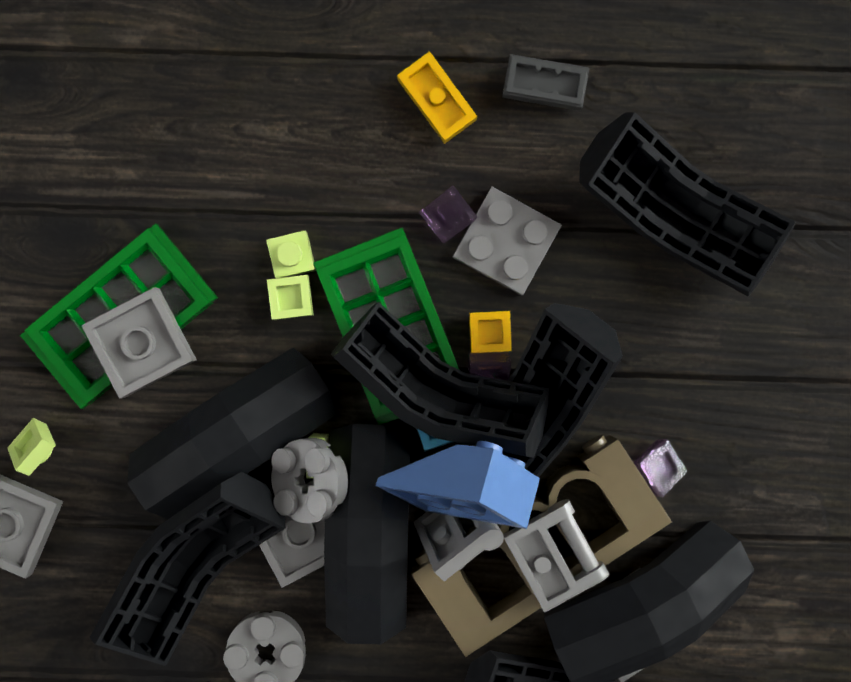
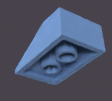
(468, 484)

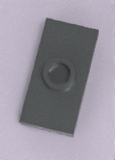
(545, 82)

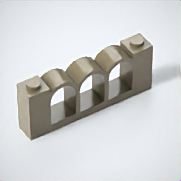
(627, 496)

